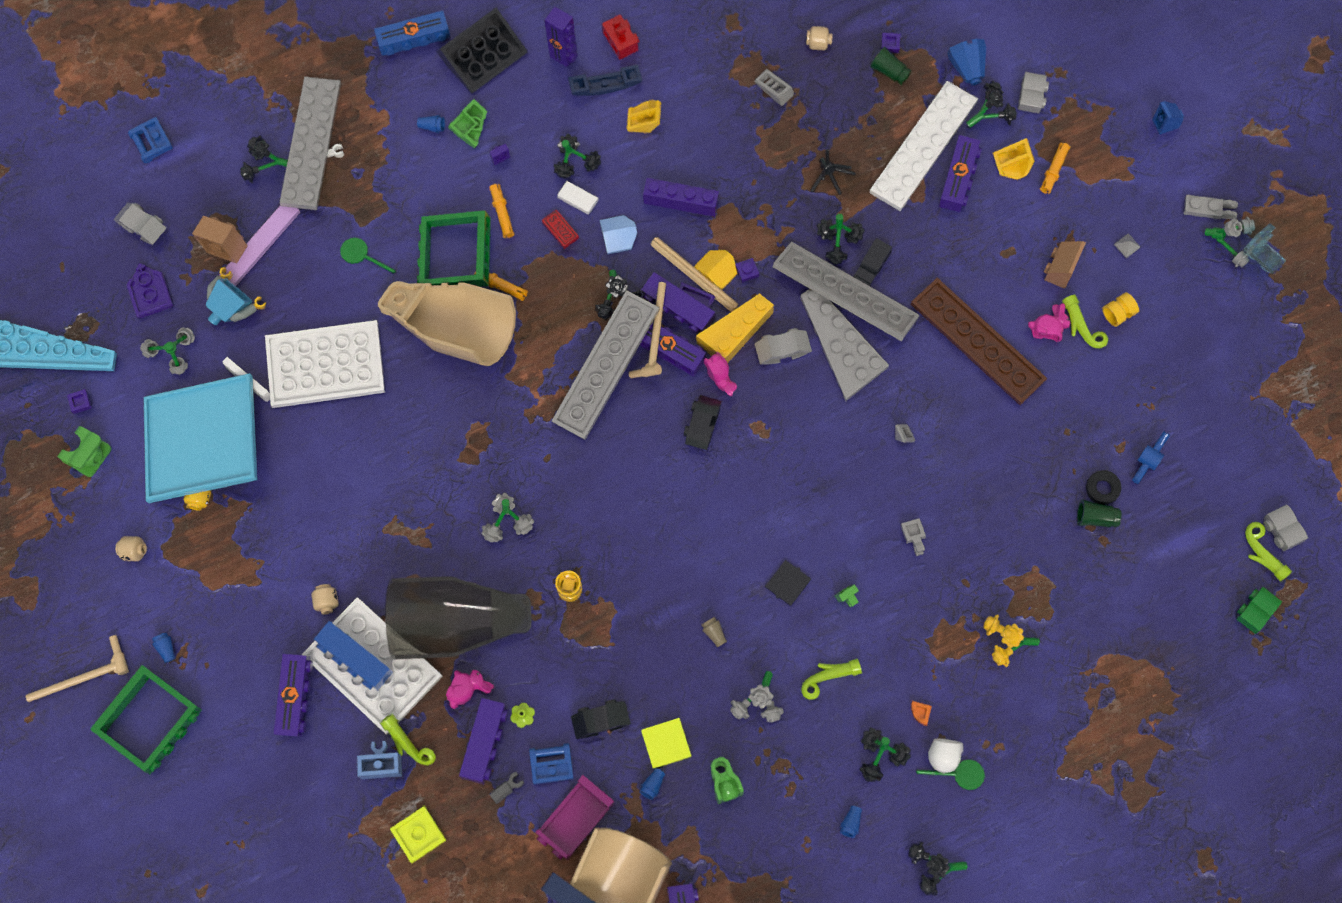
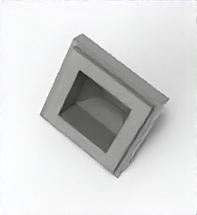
(1127, 245)
(903, 433)

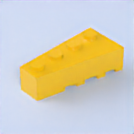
(736, 328)

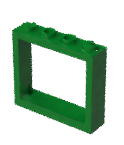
(481, 278)
(122, 701)

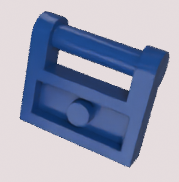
(155, 137)
(551, 770)

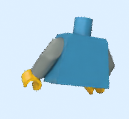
(228, 301)

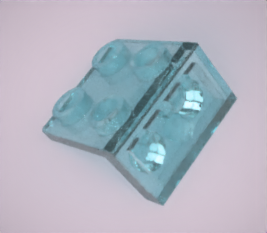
(1261, 252)

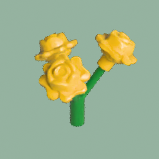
(1011, 637)

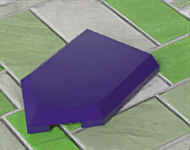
(148, 291)

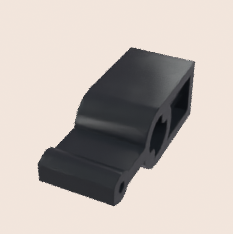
(873, 262)

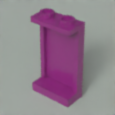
(574, 818)

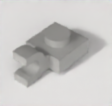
(914, 532)

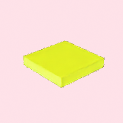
(666, 743)
(418, 834)

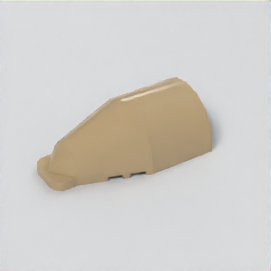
(454, 318)
(620, 869)

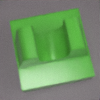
(848, 595)

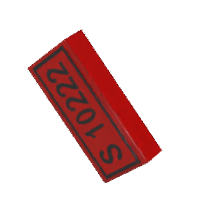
(560, 229)

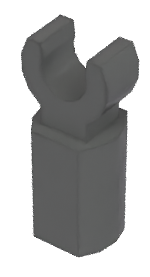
(505, 789)

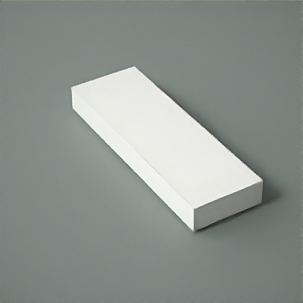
(237, 371)

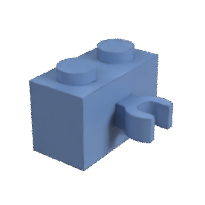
(379, 764)

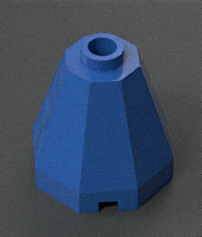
(969, 60)

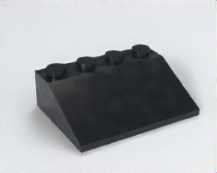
(482, 51)

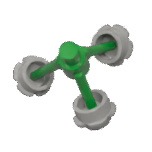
(1233, 228)
(177, 364)

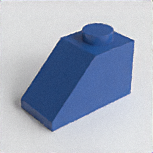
(1167, 117)

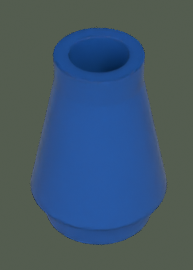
(432, 123)
(164, 647)
(651, 786)
(851, 822)

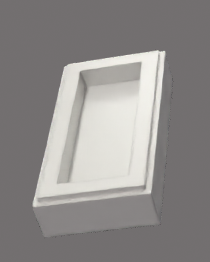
(577, 197)

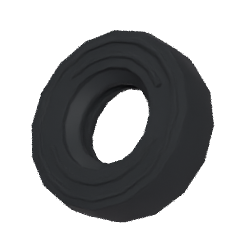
(1109, 477)

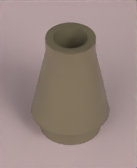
(714, 631)

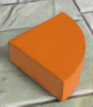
(921, 712)

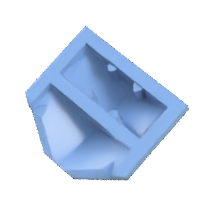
(618, 234)

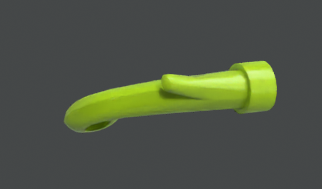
(1078, 322)
(1264, 556)
(832, 671)
(401, 741)

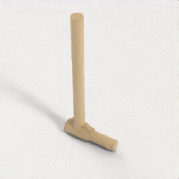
(653, 368)
(118, 665)

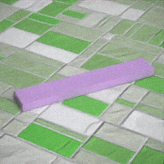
(262, 242)

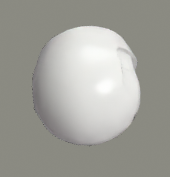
(945, 754)

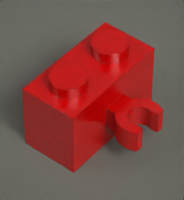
(620, 36)

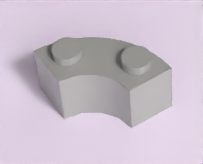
(136, 220)
(790, 344)

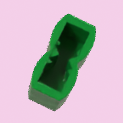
(1258, 610)

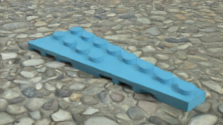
(40, 350)

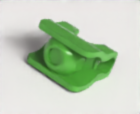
(88, 455)
(727, 784)

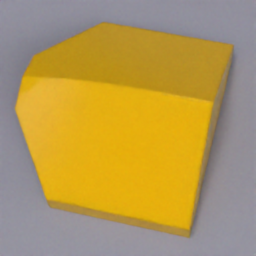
(644, 117)
(1015, 160)
(718, 267)

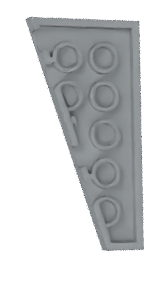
(846, 350)

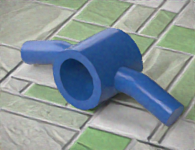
(1150, 457)

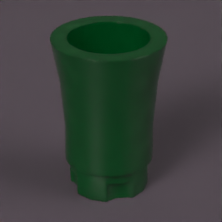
(890, 66)
(1097, 514)

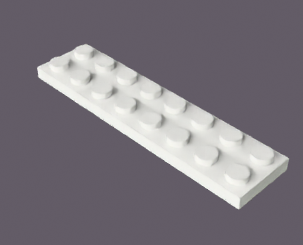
(923, 146)

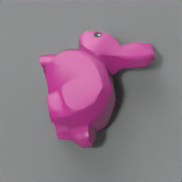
(1050, 326)
(718, 371)
(464, 686)

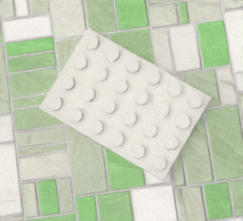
(324, 364)
(403, 688)

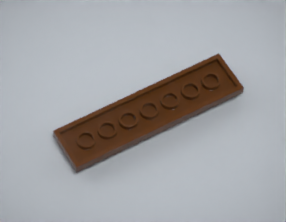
(978, 341)

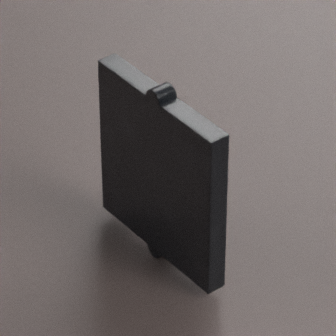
(788, 583)

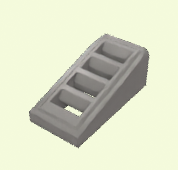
(782, 95)

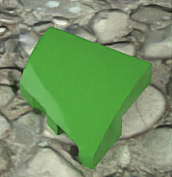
(469, 123)

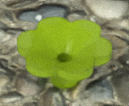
(526, 718)

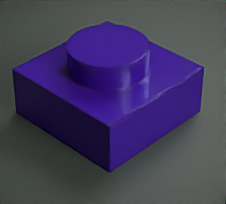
(891, 42)
(499, 154)
(747, 270)
(79, 401)

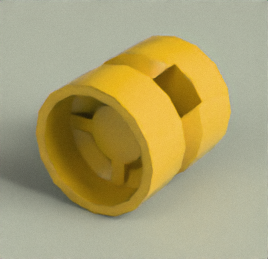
(1118, 311)
(568, 586)

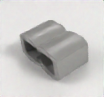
(1032, 92)
(1285, 528)

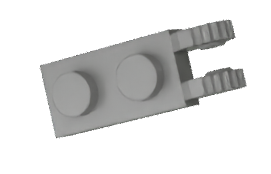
(1209, 207)

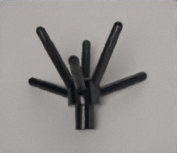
(829, 168)

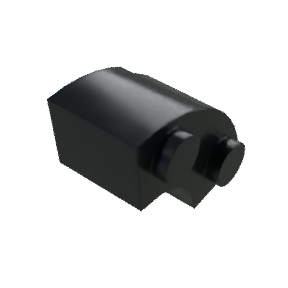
(703, 422)
(603, 718)

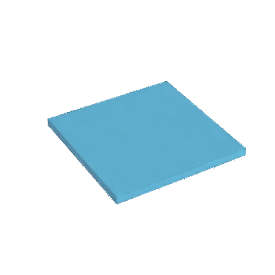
(199, 438)

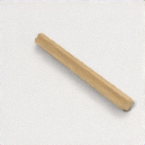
(694, 274)

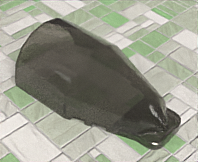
(449, 616)

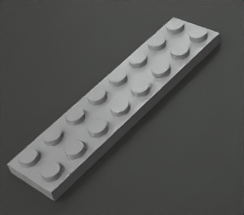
(310, 143)
(846, 291)
(605, 365)

